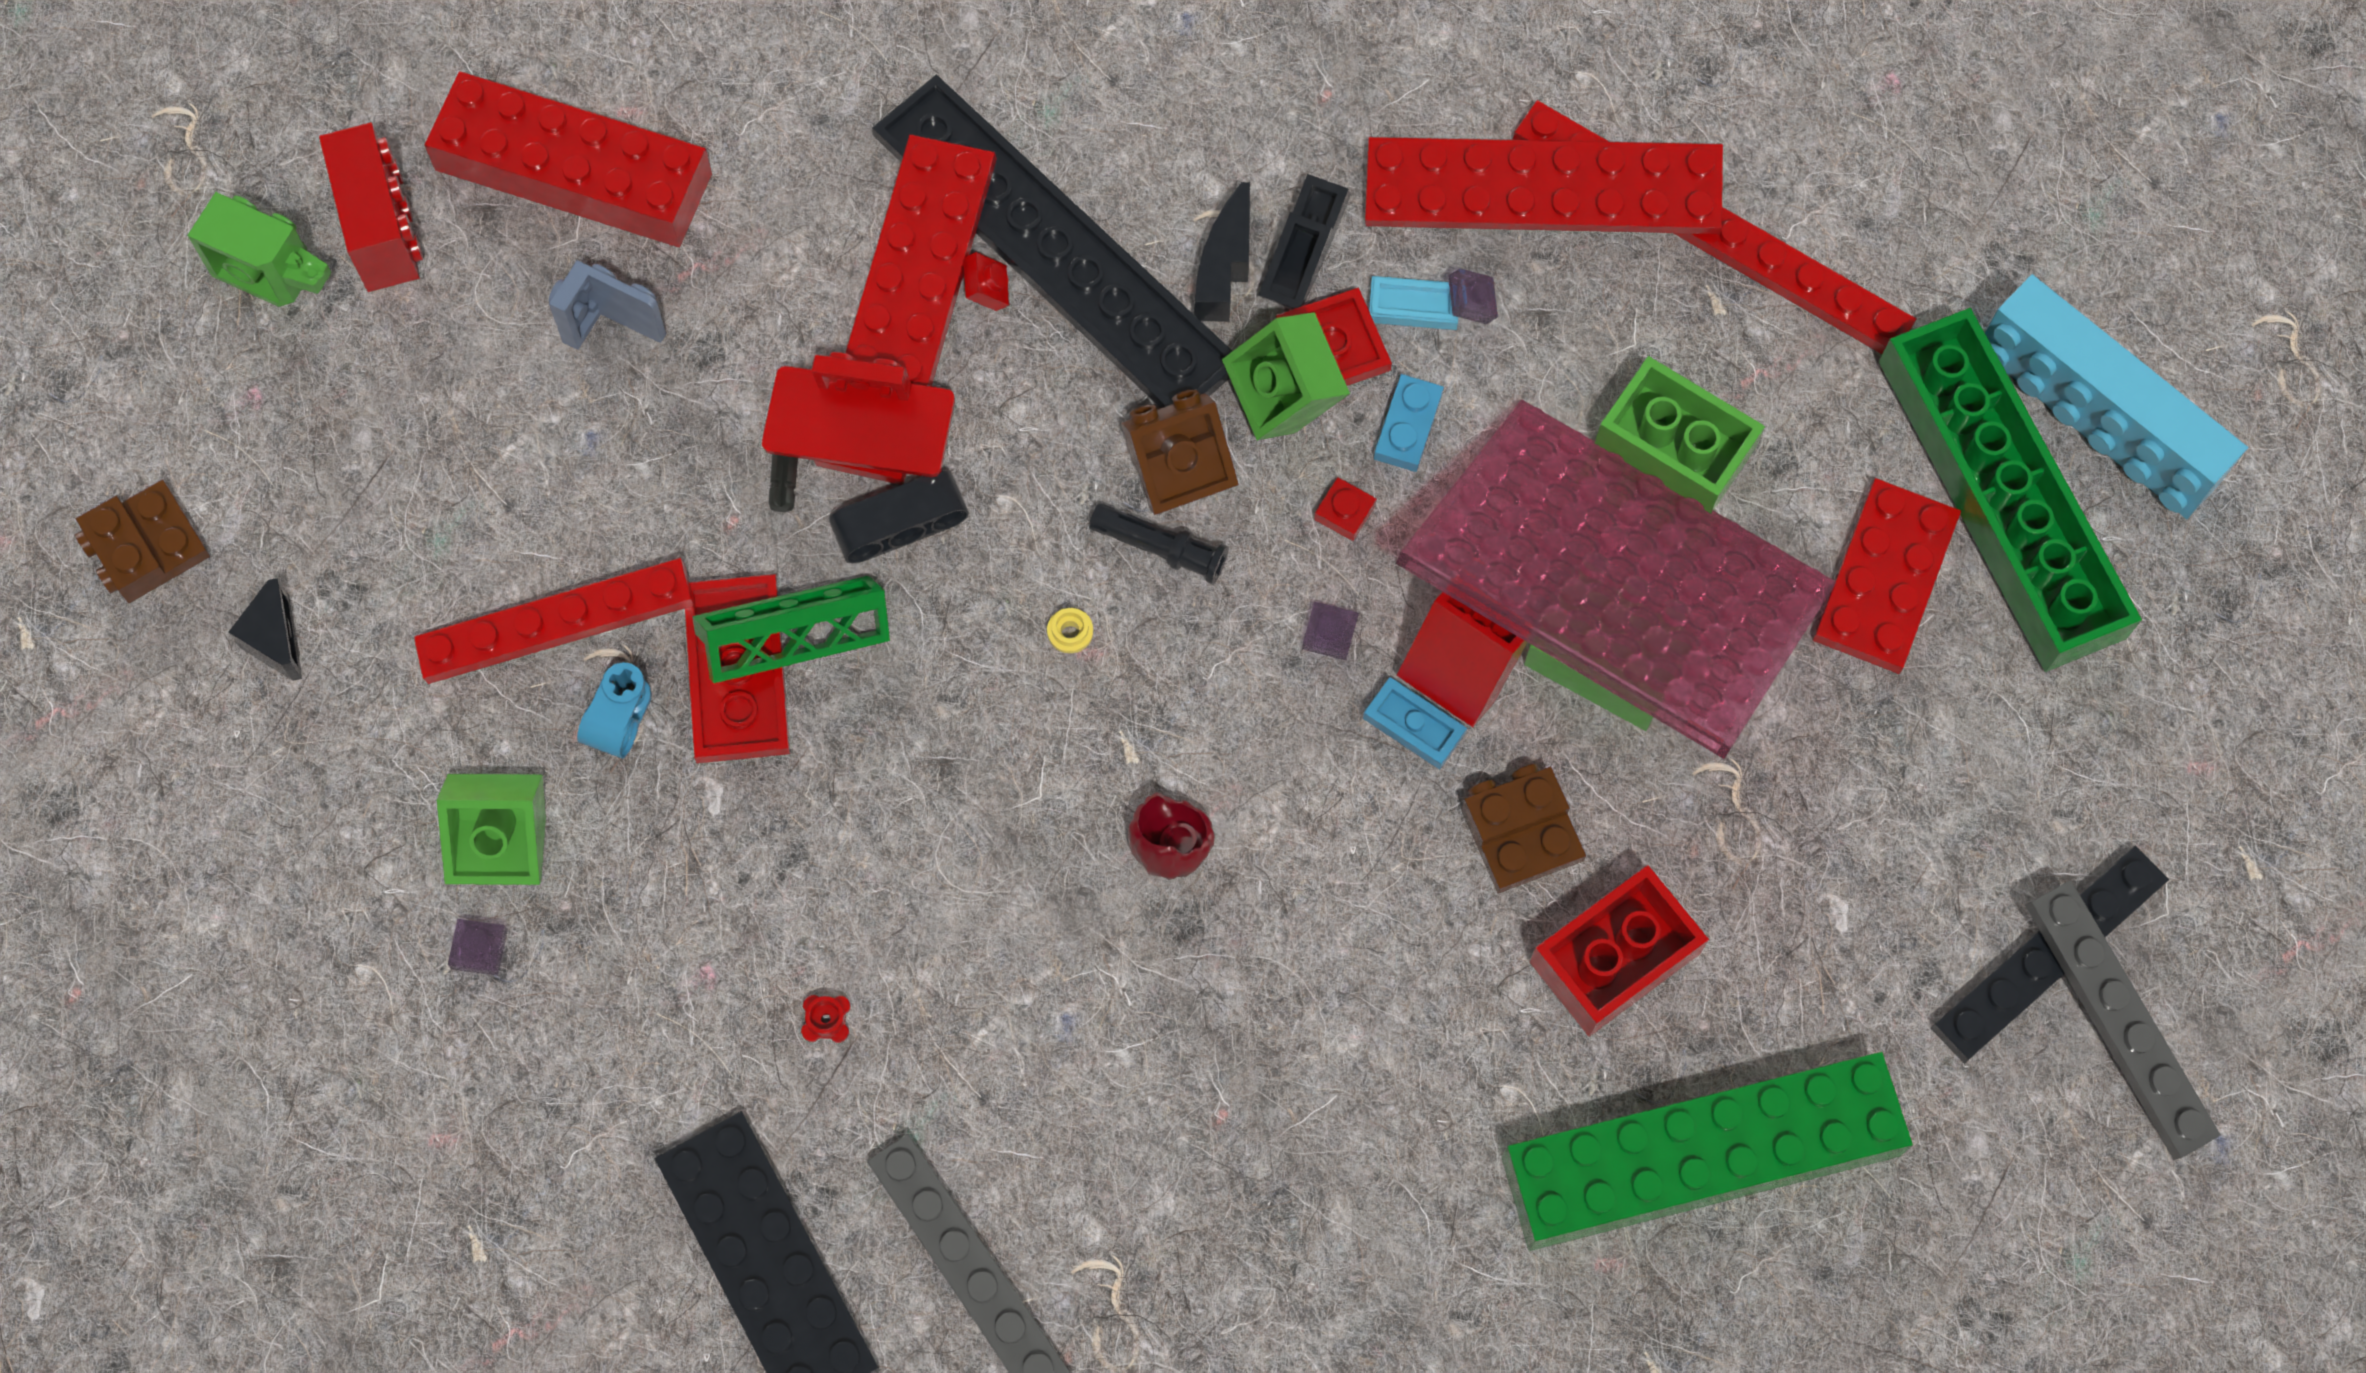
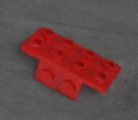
(859, 416)

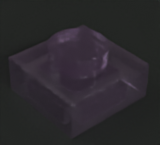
(1473, 296)
(1330, 631)
(477, 947)

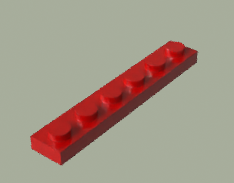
(554, 621)

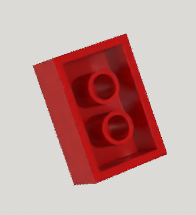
(371, 206)
(1618, 950)

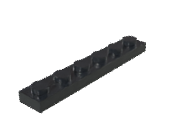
(2034, 966)

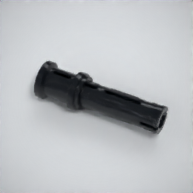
(1177, 548)

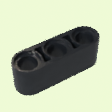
(898, 517)

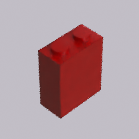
(1460, 659)

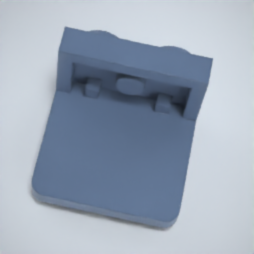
(597, 292)

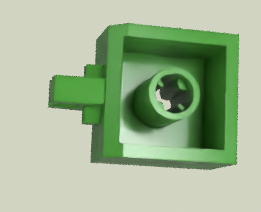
(256, 251)

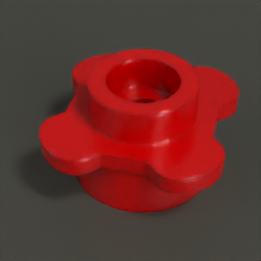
(816, 1008)

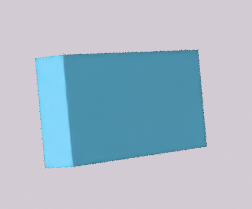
(1411, 303)

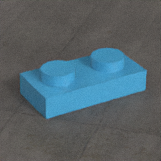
(1408, 423)
(1414, 723)

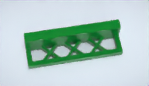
(789, 612)

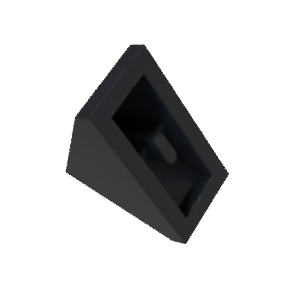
(268, 630)

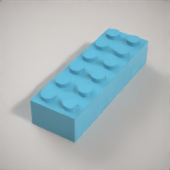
(2112, 398)

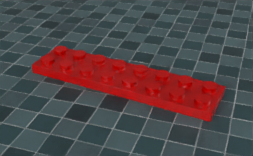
(1544, 185)
(919, 264)

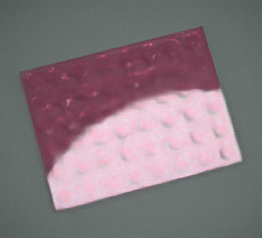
(1618, 577)

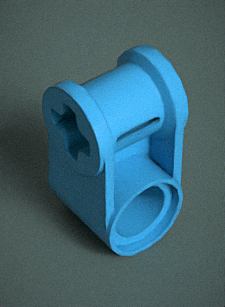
(614, 719)

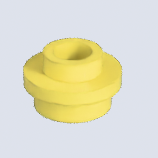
(1065, 618)

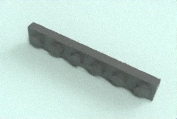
(2123, 1020)
(964, 1260)

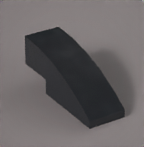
(1304, 242)
(1224, 258)

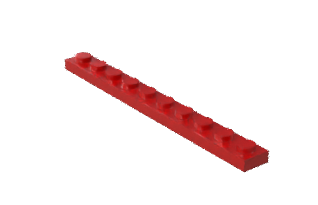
(1763, 256)

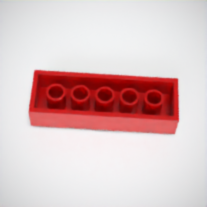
(569, 159)

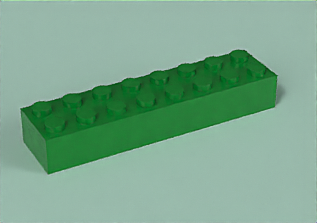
(2009, 490)
(1705, 1151)

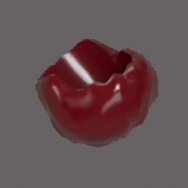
(1170, 836)

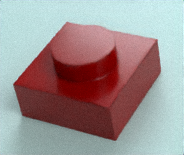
(986, 281)
(1345, 509)

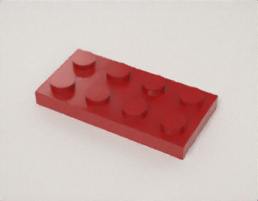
(1887, 576)
(741, 714)

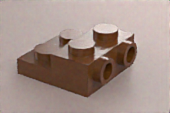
(1179, 451)
(140, 541)
(1522, 827)

